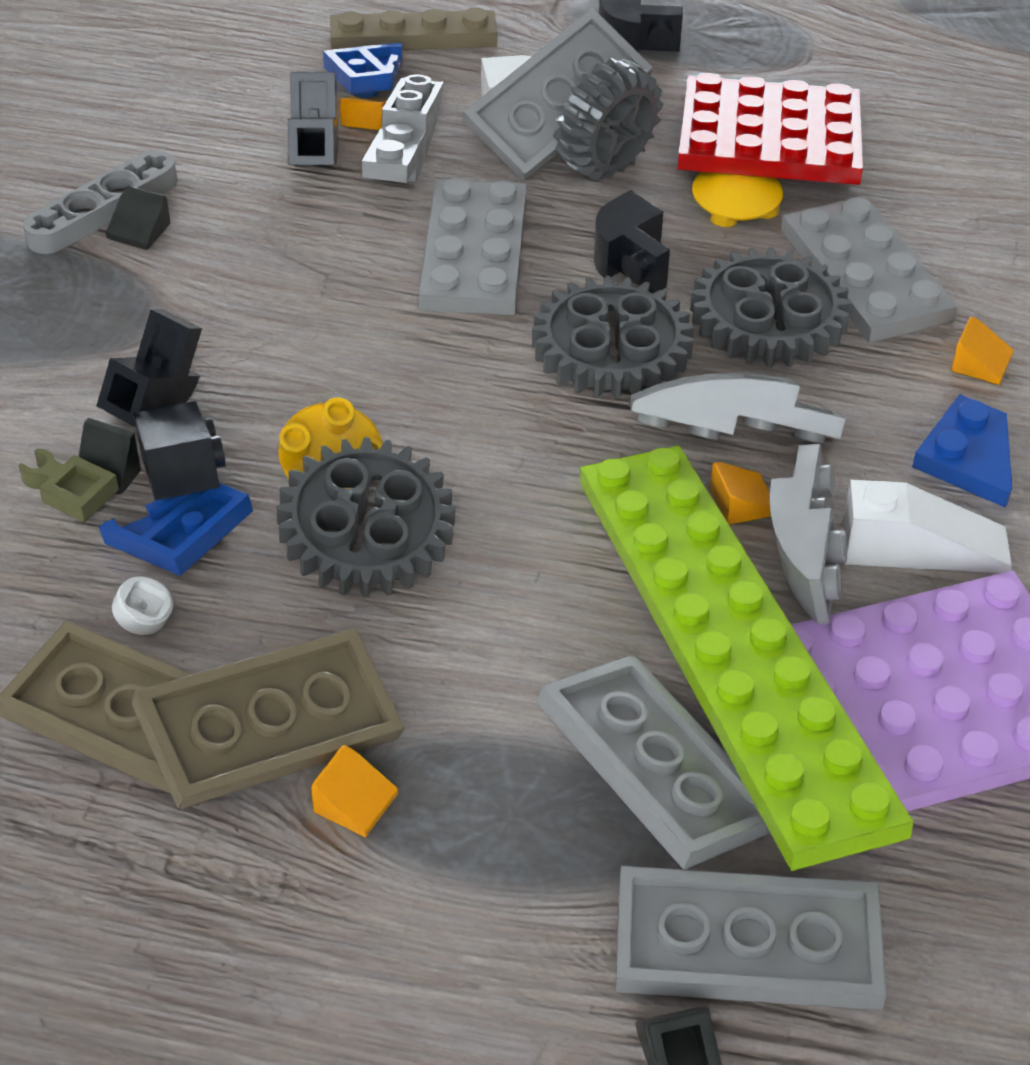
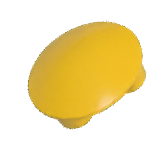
(737, 197)
(320, 426)

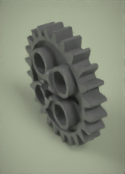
(738, 313)
(575, 337)
(318, 503)

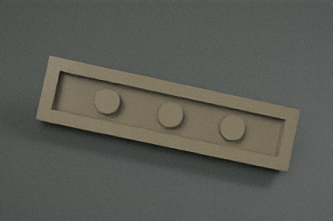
(415, 29)

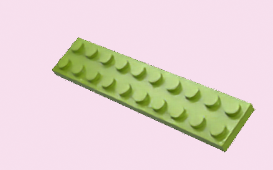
(745, 662)

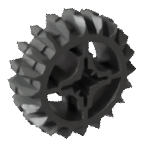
(608, 119)

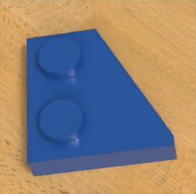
(365, 68)
(970, 450)
(180, 527)

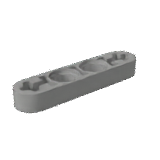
(59, 227)

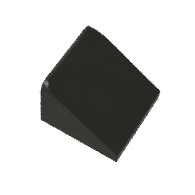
(139, 218)
(111, 449)
(679, 1038)

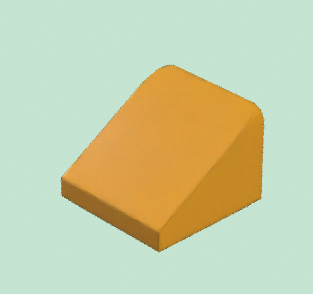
(361, 112)
(981, 353)
(739, 493)
(352, 792)

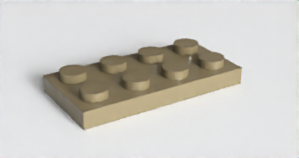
(82, 697)
(265, 717)

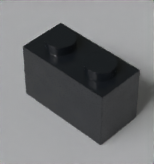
(179, 450)

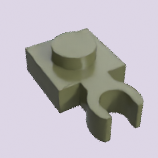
(71, 487)

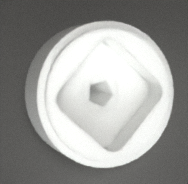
(142, 605)

